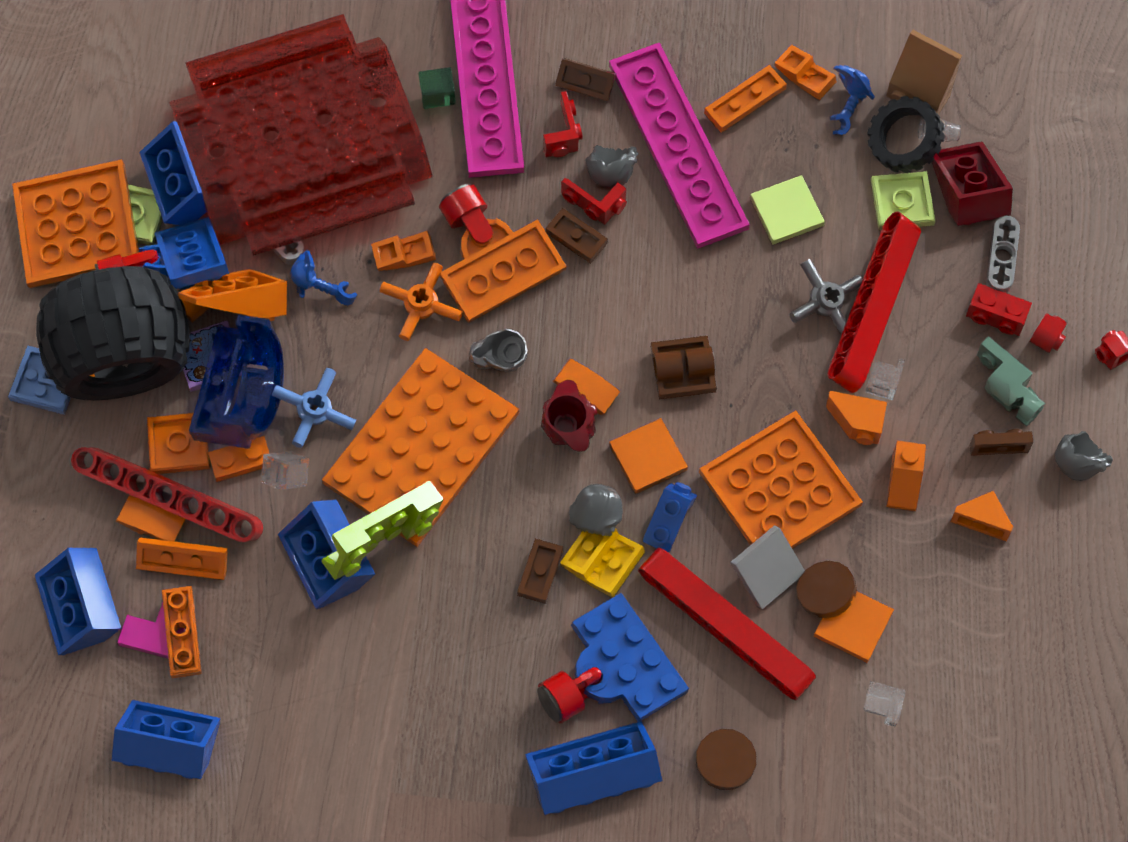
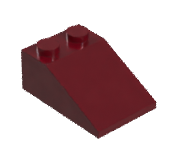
(972, 184)

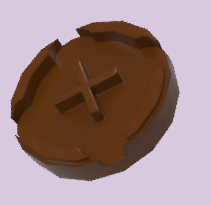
(826, 589)
(726, 759)

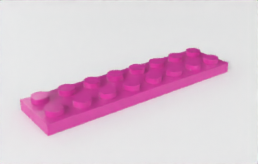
(487, 87)
(679, 145)

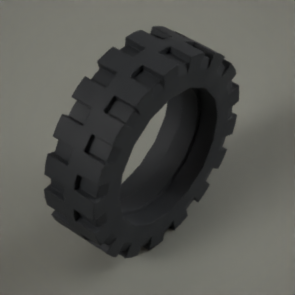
(888, 116)

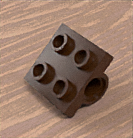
(683, 367)

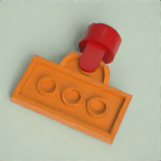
(495, 259)

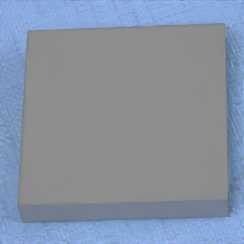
(768, 567)

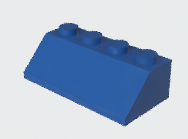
(594, 768)

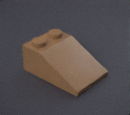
(925, 71)

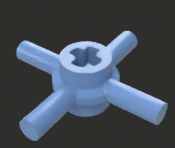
(309, 416)

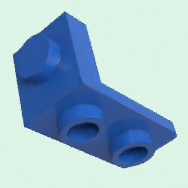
(669, 516)

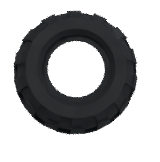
(111, 321)

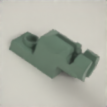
(1009, 382)

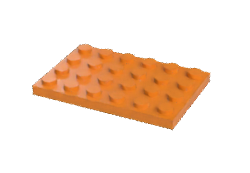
(427, 429)

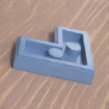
(34, 387)

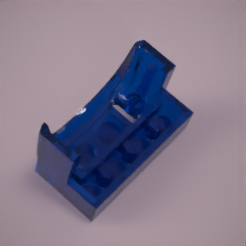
(254, 407)

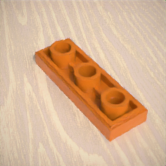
(184, 647)

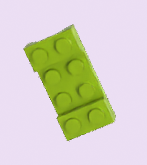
(407, 514)

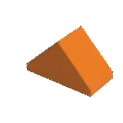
(985, 516)

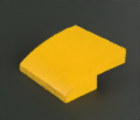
(603, 560)

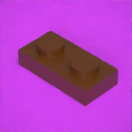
(585, 79)
(576, 235)
(992, 443)
(540, 571)

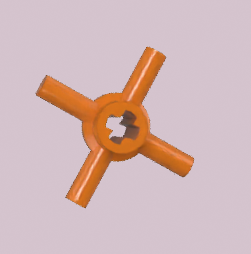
(424, 309)

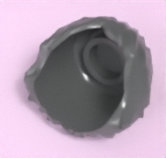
(611, 165)
(1080, 457)
(597, 510)

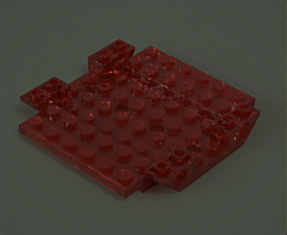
(313, 172)

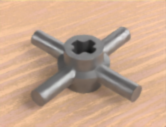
(817, 301)

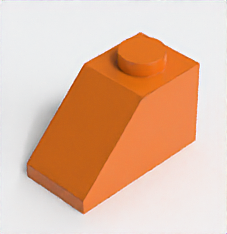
(858, 416)
(906, 475)

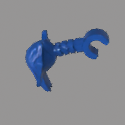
(858, 87)
(304, 277)

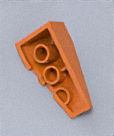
(242, 293)

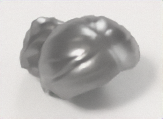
(501, 350)

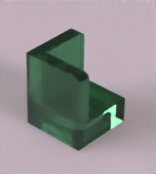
(437, 88)

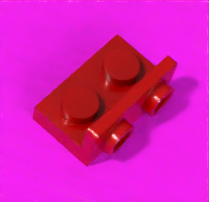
(998, 310)

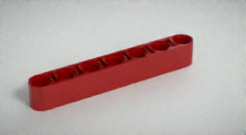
(874, 302)
(153, 494)
(727, 624)

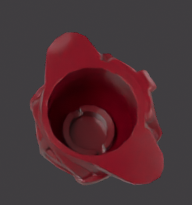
(569, 417)

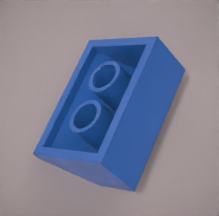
(173, 177)
(309, 541)
(77, 600)
(165, 739)

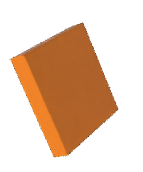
(173, 446)
(648, 456)
(857, 628)

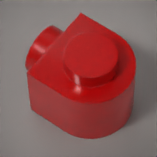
(1049, 333)
(1113, 349)

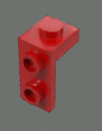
(564, 142)
(611, 204)

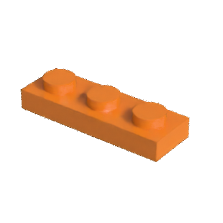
(745, 98)
(181, 558)

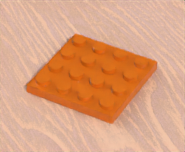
(74, 221)
(781, 481)

